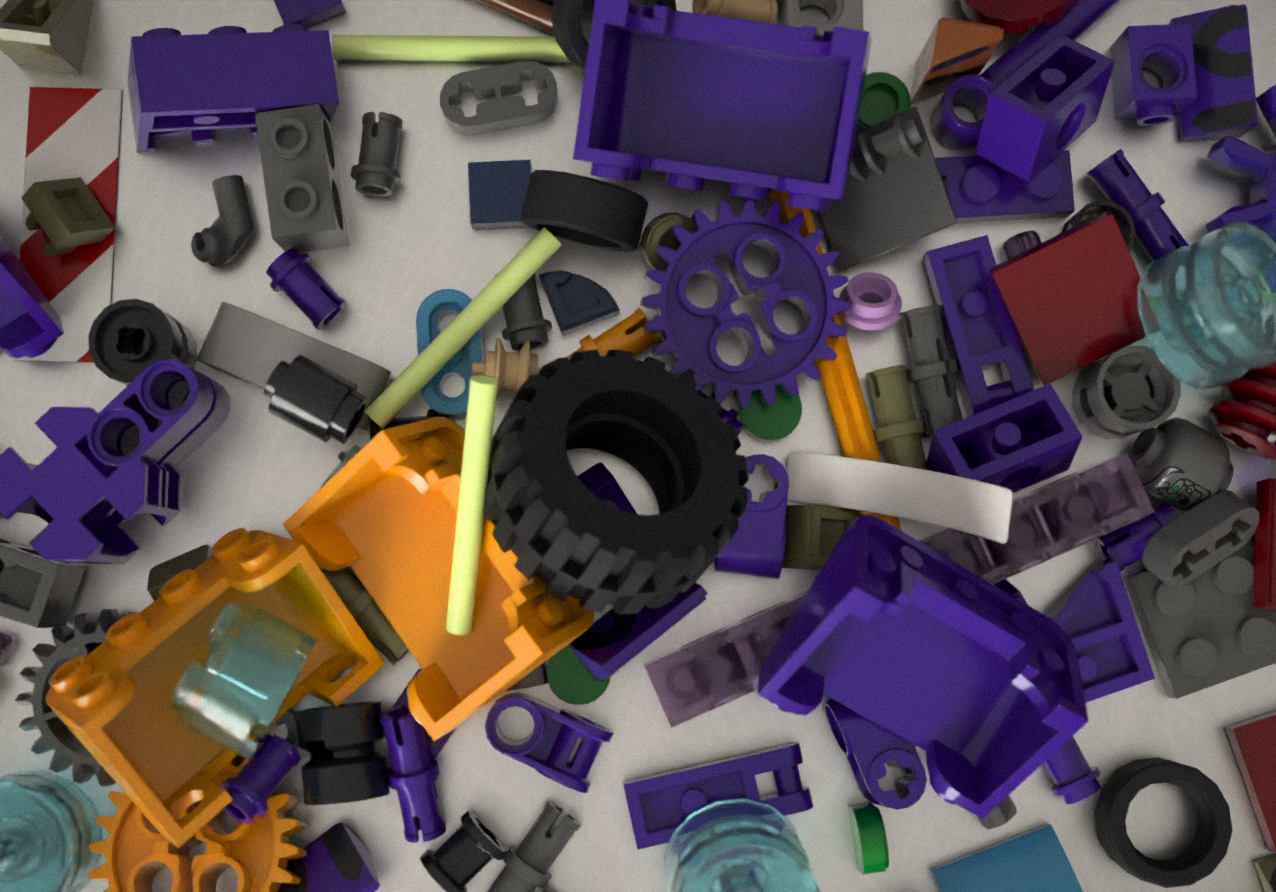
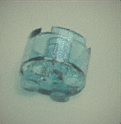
(244, 679)

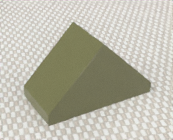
(46, 33)

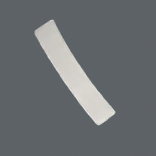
(901, 493)

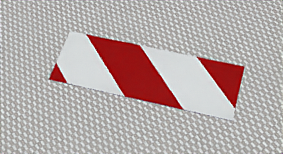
(72, 137)

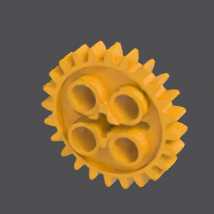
(255, 850)

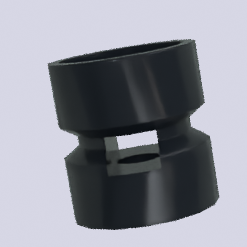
(135, 336)
(342, 753)

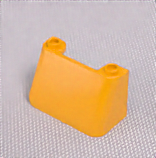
(395, 527)

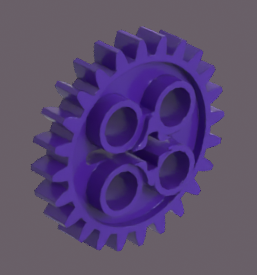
(796, 276)

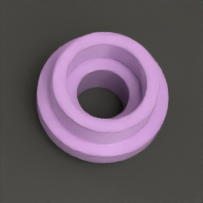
(872, 300)

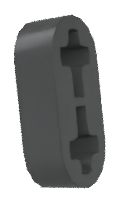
(495, 83)
(1200, 538)

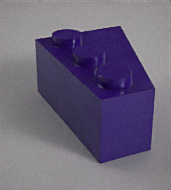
(224, 79)

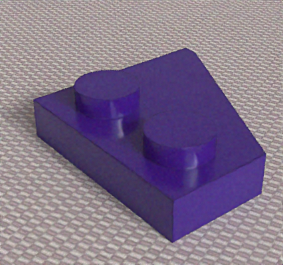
(1103, 632)

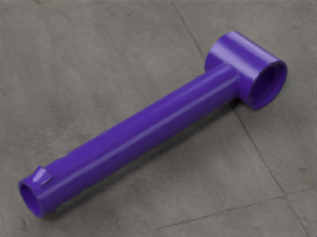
(975, 89)

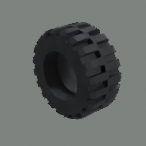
(656, 427)

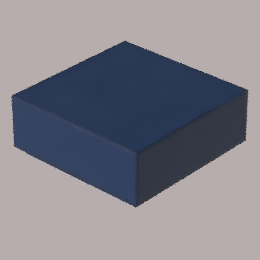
(497, 192)

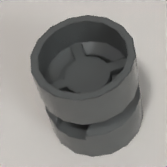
(1125, 393)

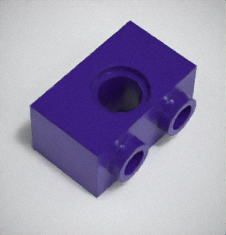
(1044, 107)
(1009, 443)

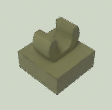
(66, 214)

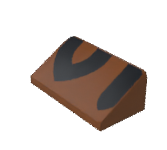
(951, 52)

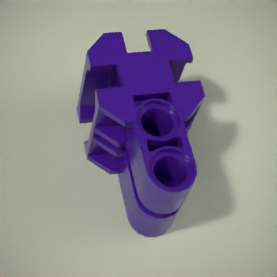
(99, 473)

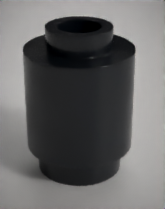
(315, 399)

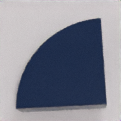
(577, 300)

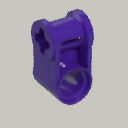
(761, 535)
(550, 741)
(868, 749)

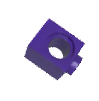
(1164, 50)

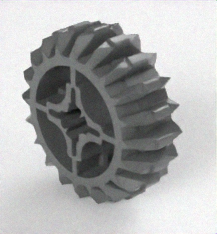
(69, 643)

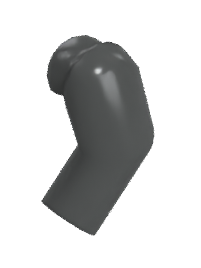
(231, 229)

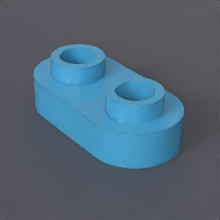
(428, 320)

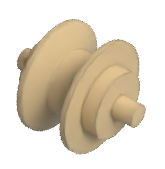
(508, 367)

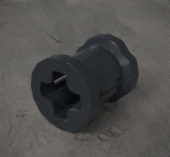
(463, 854)

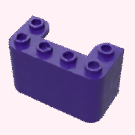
(721, 102)

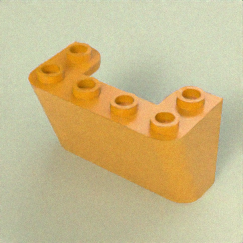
(123, 689)

